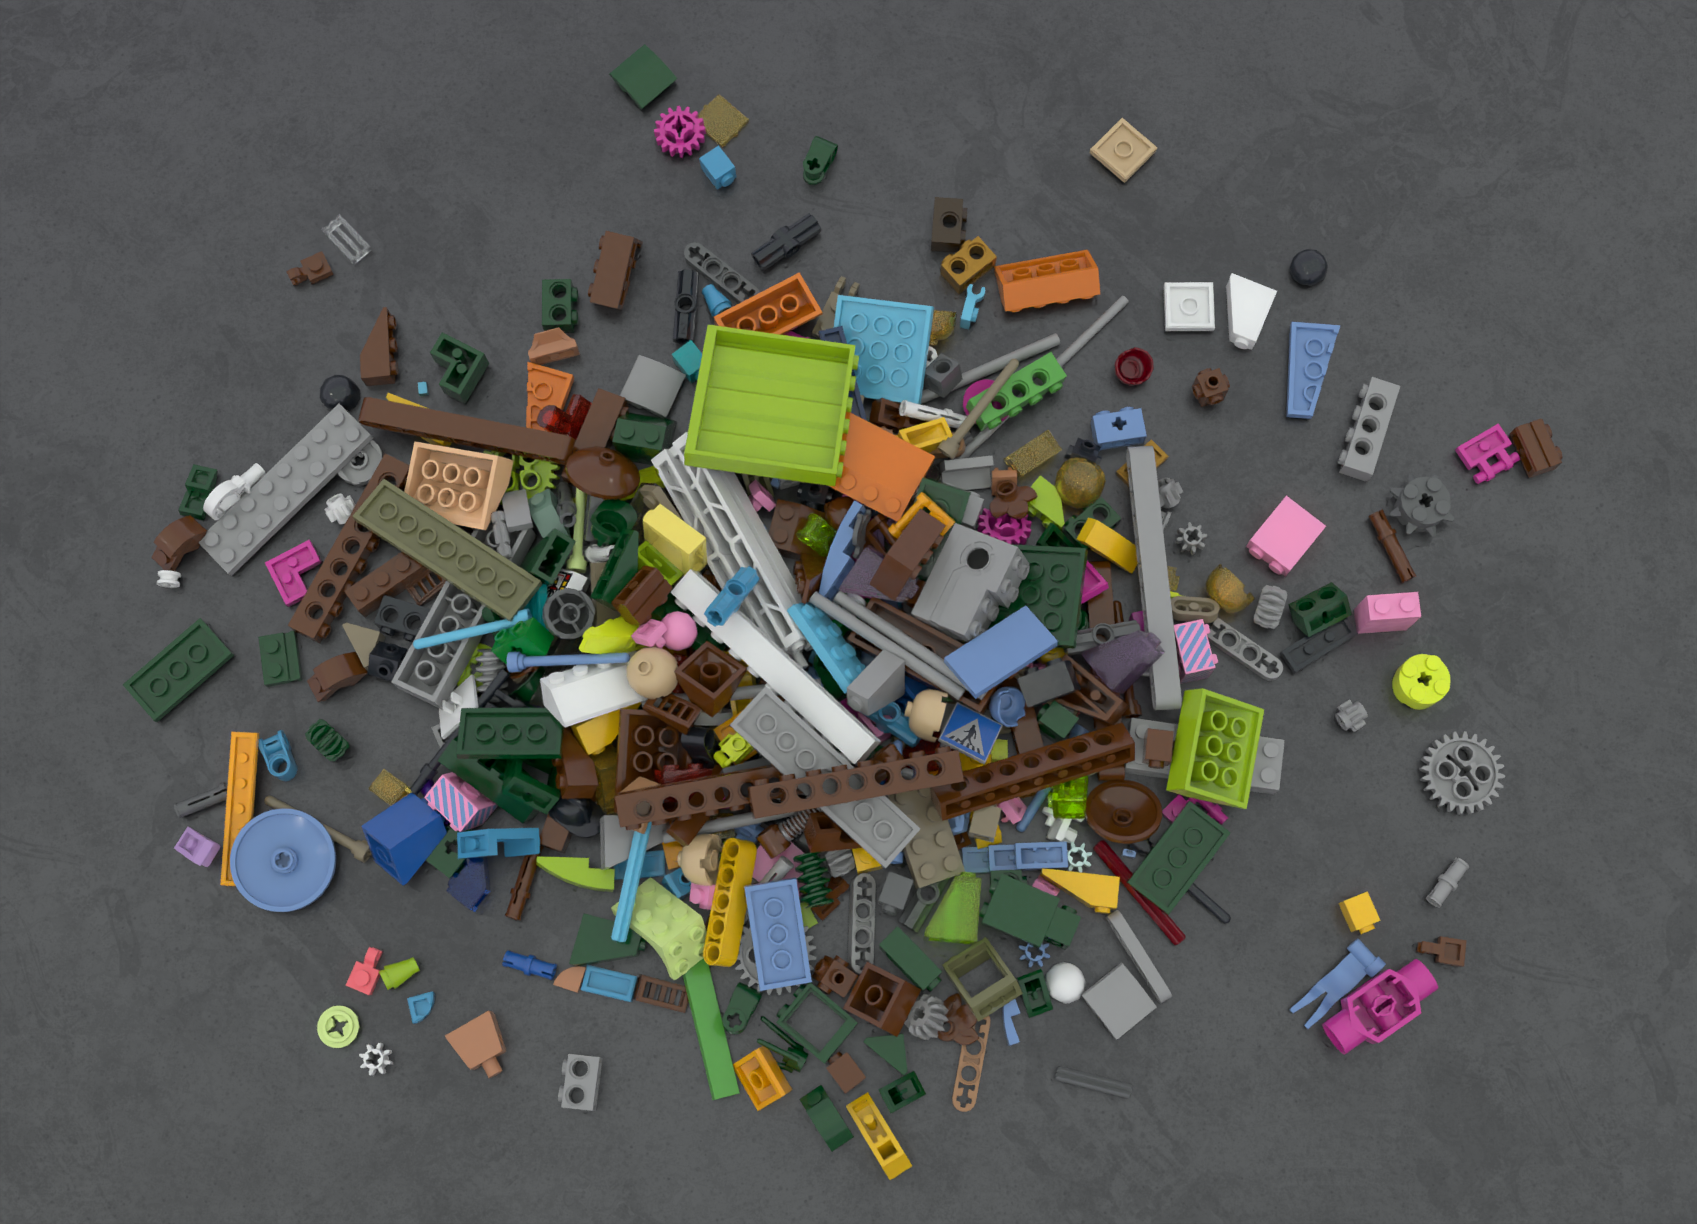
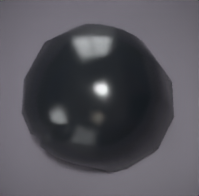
(1308, 267)
(339, 390)

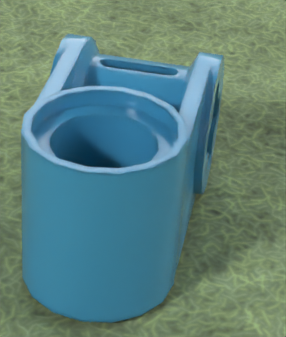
(278, 751)

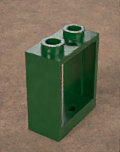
(516, 784)
(911, 960)
(787, 1011)

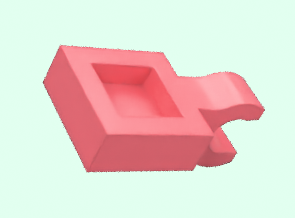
(365, 975)

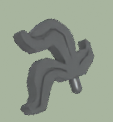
(859, 532)

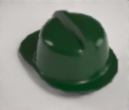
(610, 519)
(527, 689)

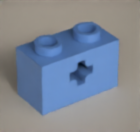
(1109, 437)

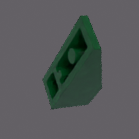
(619, 568)

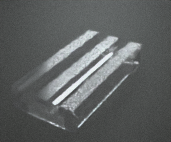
(334, 226)

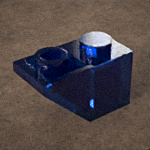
(472, 883)

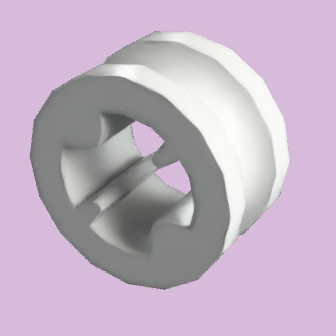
(168, 579)

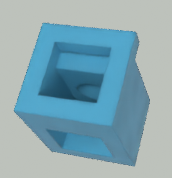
(675, 885)

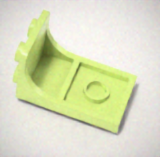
(668, 927)

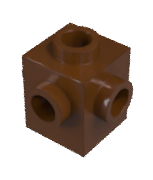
(1207, 393)
(834, 975)

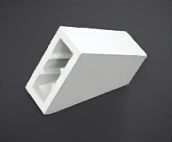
(1247, 310)

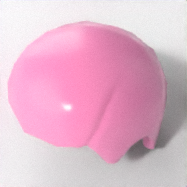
(680, 632)

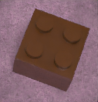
(882, 999)

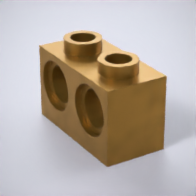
(972, 268)

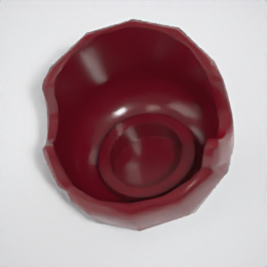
(1134, 366)

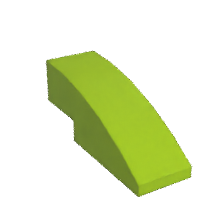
(577, 872)

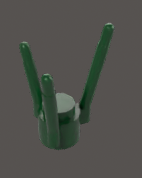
(792, 1057)

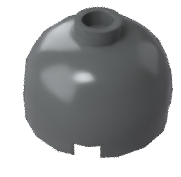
(568, 613)

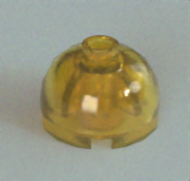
(942, 326)
(1079, 483)
(1227, 590)

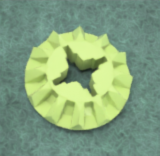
(327, 1023)

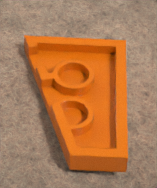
(545, 388)

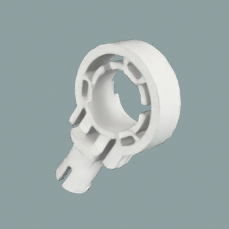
(231, 492)

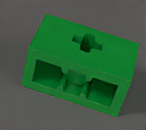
(525, 637)

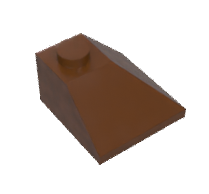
(710, 678)

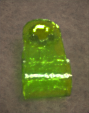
(817, 534)

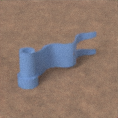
(1341, 979)

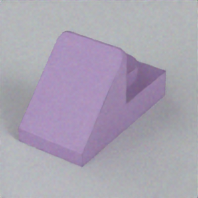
(197, 847)

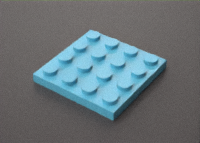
(890, 345)

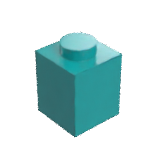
(688, 360)

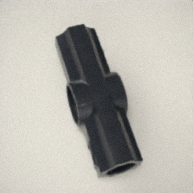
(786, 242)
(686, 294)

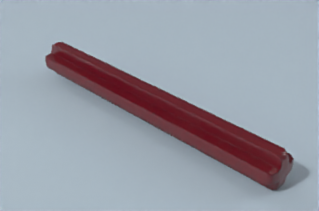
(1120, 870)

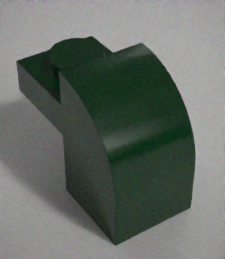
(826, 1118)

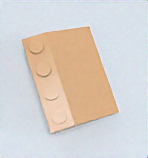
(458, 483)

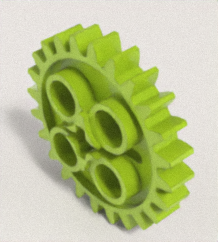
(542, 469)

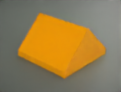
(761, 1077)

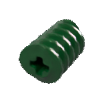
(813, 880)

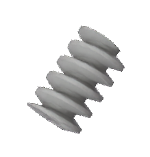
(490, 669)

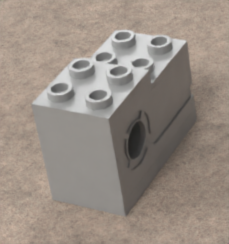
(970, 584)

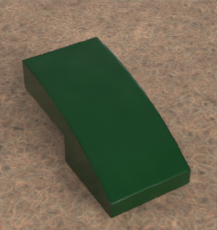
(199, 486)

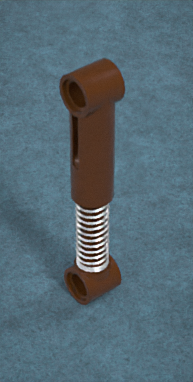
(778, 837)

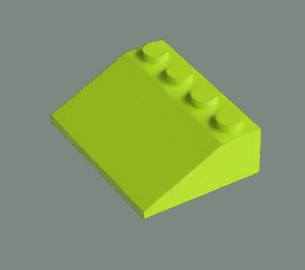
(1215, 748)

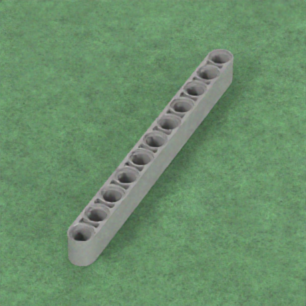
(1153, 574)

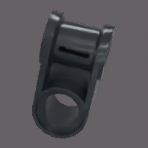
(701, 745)

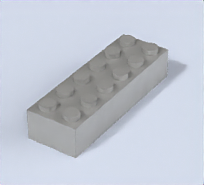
(1266, 769)

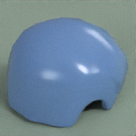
(1007, 706)

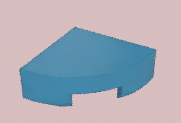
(421, 1006)

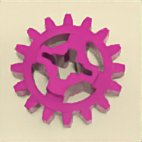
(669, 127)
(1005, 528)

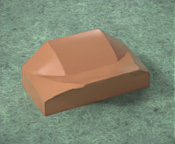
(552, 346)

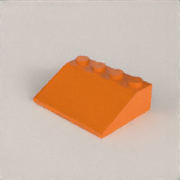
(881, 468)

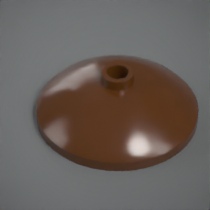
(602, 473)
(1124, 802)

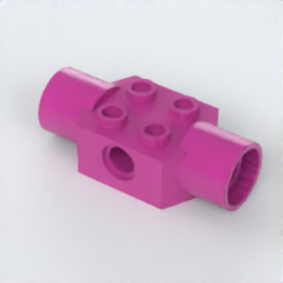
(1380, 1006)

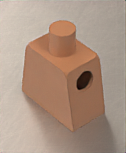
(479, 1043)

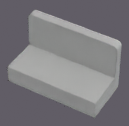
(967, 472)

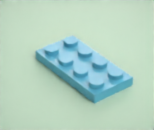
(828, 643)

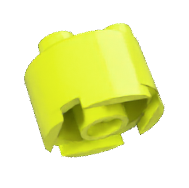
(1426, 668)

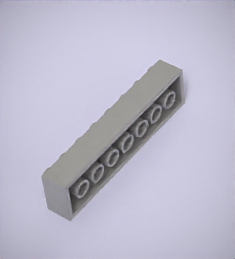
(435, 670)

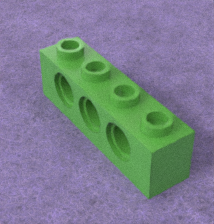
(1044, 368)

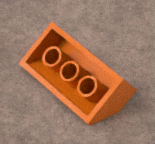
(1047, 280)
(774, 309)

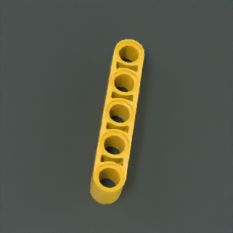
(729, 902)

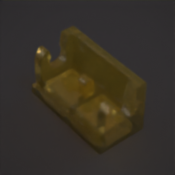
(1033, 453)

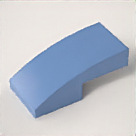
(1008, 1011)

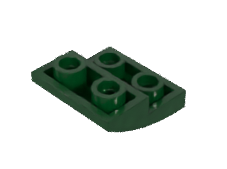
(643, 76)

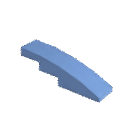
(839, 556)
(1014, 857)

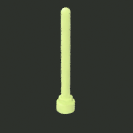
(577, 561)

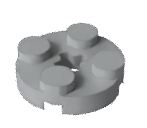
(362, 474)

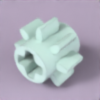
(1083, 856)

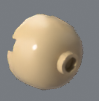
(652, 672)
(926, 713)
(701, 859)

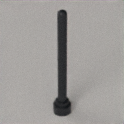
(1145, 847)

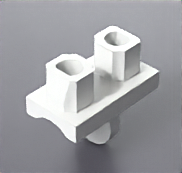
(1059, 828)

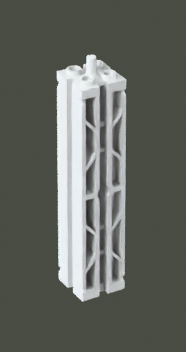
(735, 538)

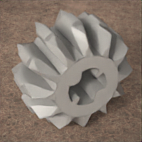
(1270, 606)
(838, 862)
(927, 1017)

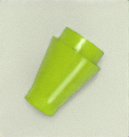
(398, 972)

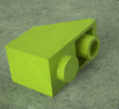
(1047, 504)

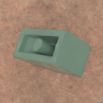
(544, 513)

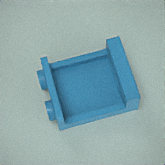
(484, 842)

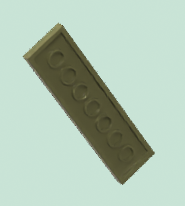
(447, 550)

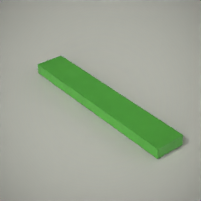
(710, 1031)

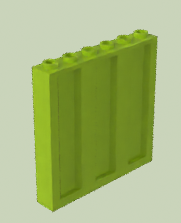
(771, 405)

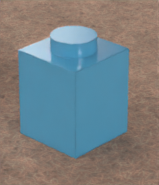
(718, 167)

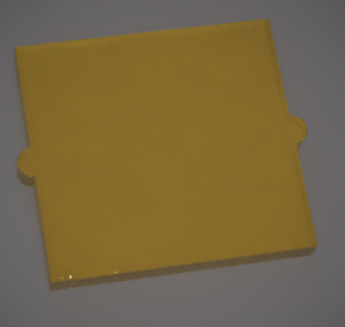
(722, 120)

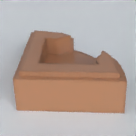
(571, 978)

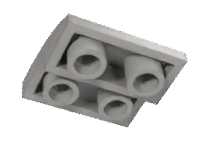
(652, 386)
(1119, 1001)

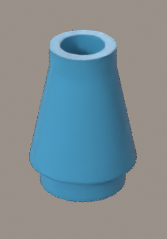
(715, 300)

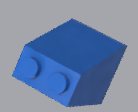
(404, 836)

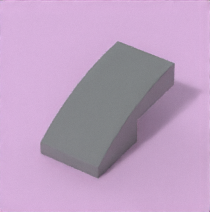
(517, 510)

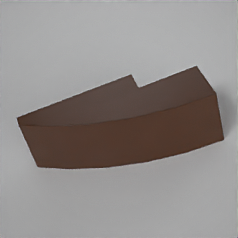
(887, 414)

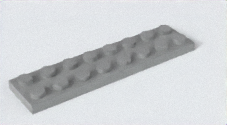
(285, 489)
(796, 749)

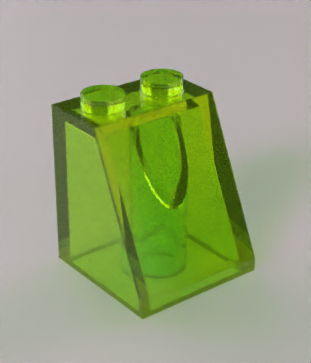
(958, 912)

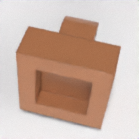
(1002, 475)

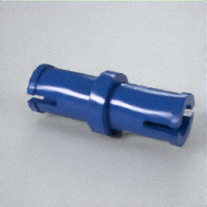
(529, 965)

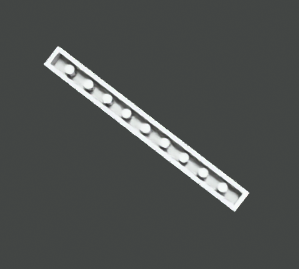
(779, 671)

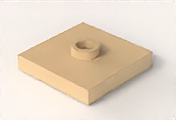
(1123, 150)

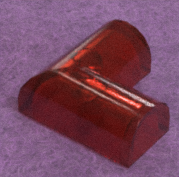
(568, 422)

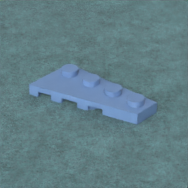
(1308, 361)

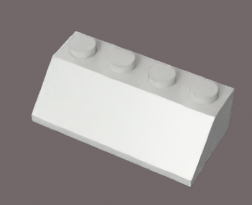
(588, 691)

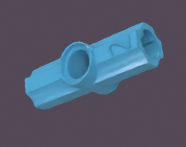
(731, 596)
(897, 726)

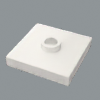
(1189, 306)

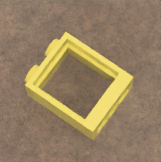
(675, 539)

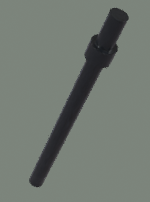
(430, 770)

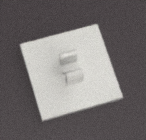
(462, 697)

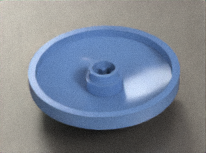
(283, 860)

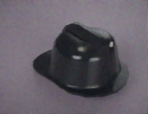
(578, 816)

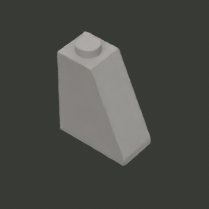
(877, 684)
(617, 841)

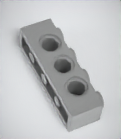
(1385, 396)

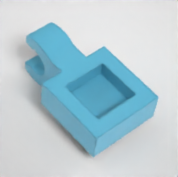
(969, 311)

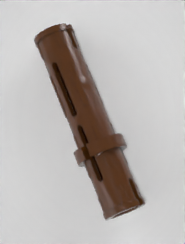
(1392, 545)
(520, 892)

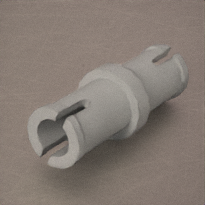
(1447, 882)

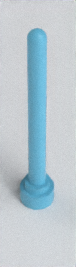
(521, 615)

